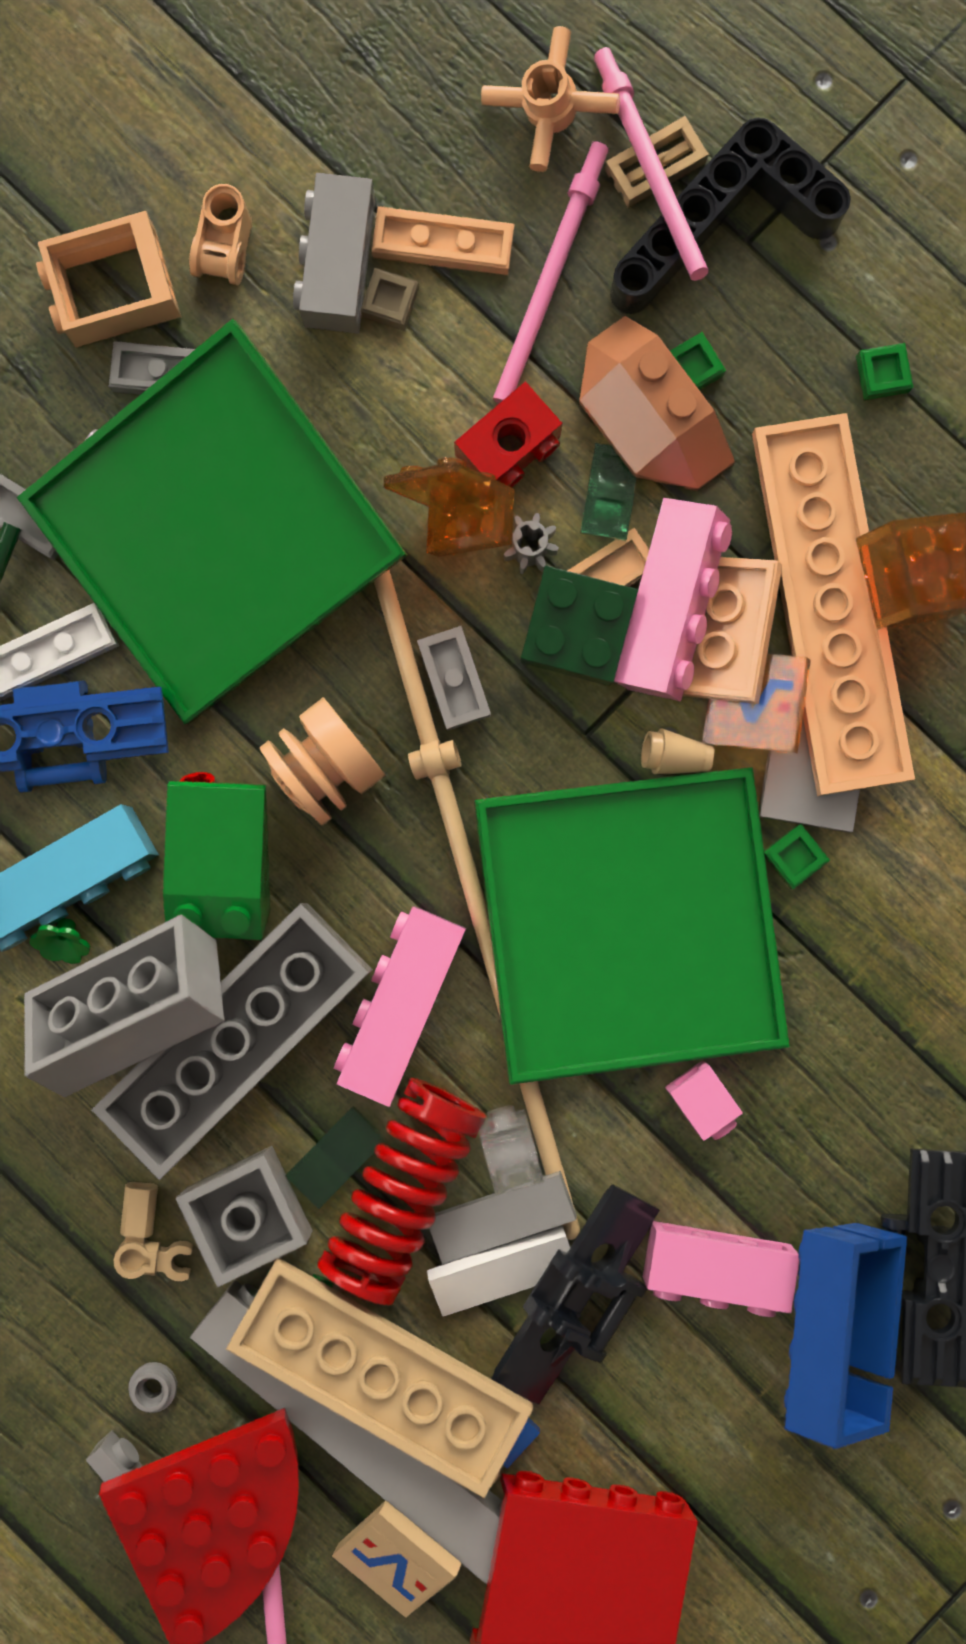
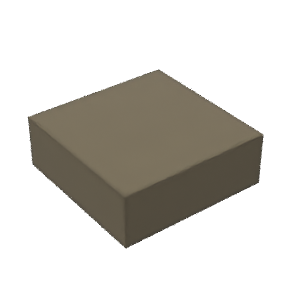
(389, 299)

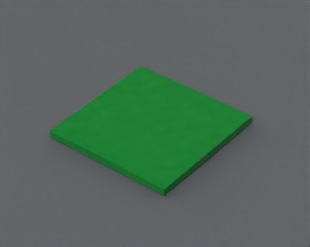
(211, 523)
(630, 925)

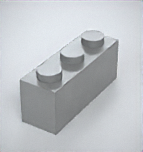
(335, 252)

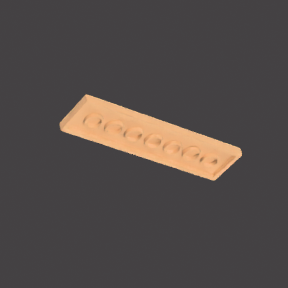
(813, 524)

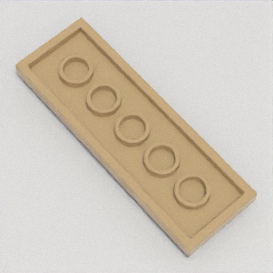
(380, 1377)

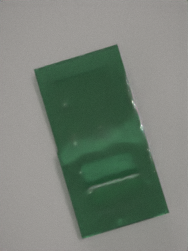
(608, 495)

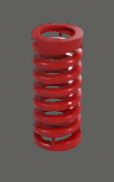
(451, 1119)

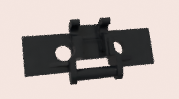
(566, 1288)
(927, 1353)

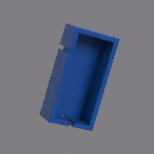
(844, 1318)

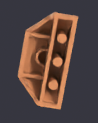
(651, 409)

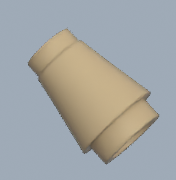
(673, 753)

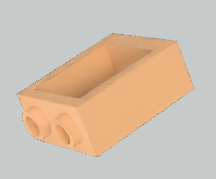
(98, 243)

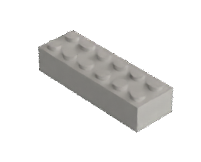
(267, 1010)

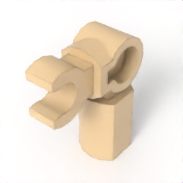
(138, 1255)

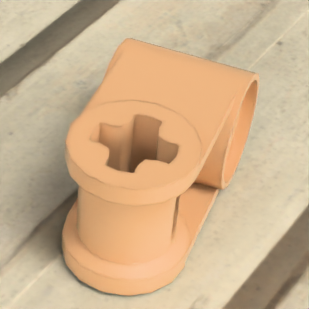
(221, 244)

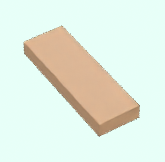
(442, 240)

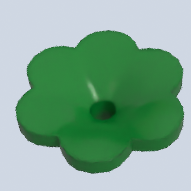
(60, 942)

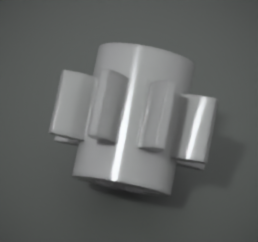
(533, 531)

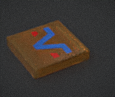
(774, 721)

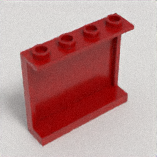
(586, 1564)

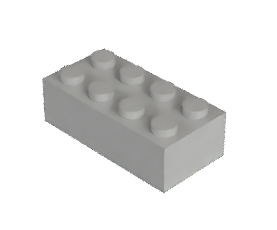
(122, 1007)

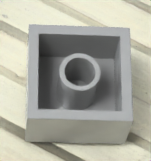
(244, 1216)

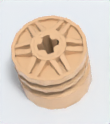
(321, 762)

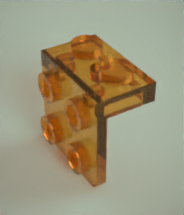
(465, 506)

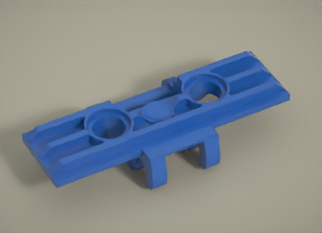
(62, 717)

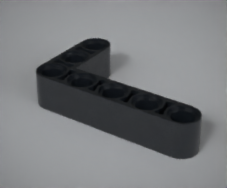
(716, 203)

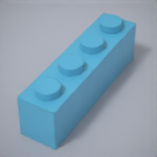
(72, 871)

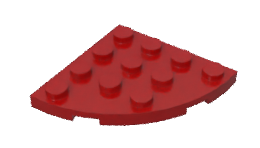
(209, 1524)

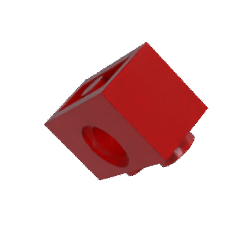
(518, 415)

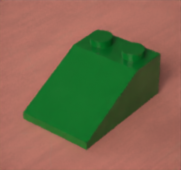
(217, 858)

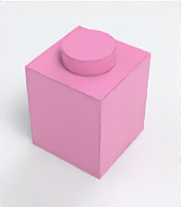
(705, 1101)

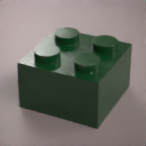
(578, 625)

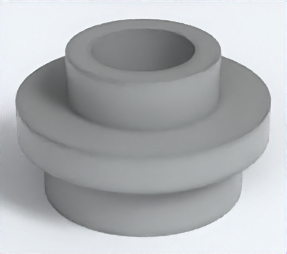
(143, 1397)

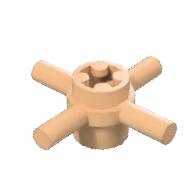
(543, 111)

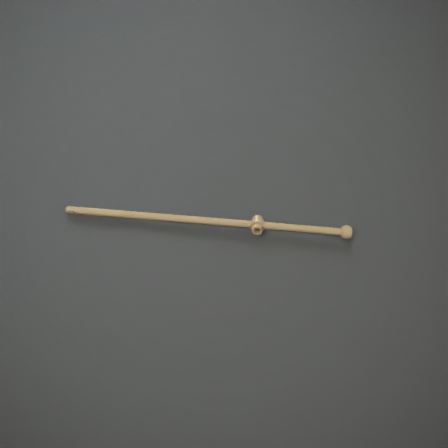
(435, 762)

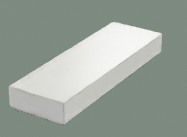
(54, 649)
(495, 1271)

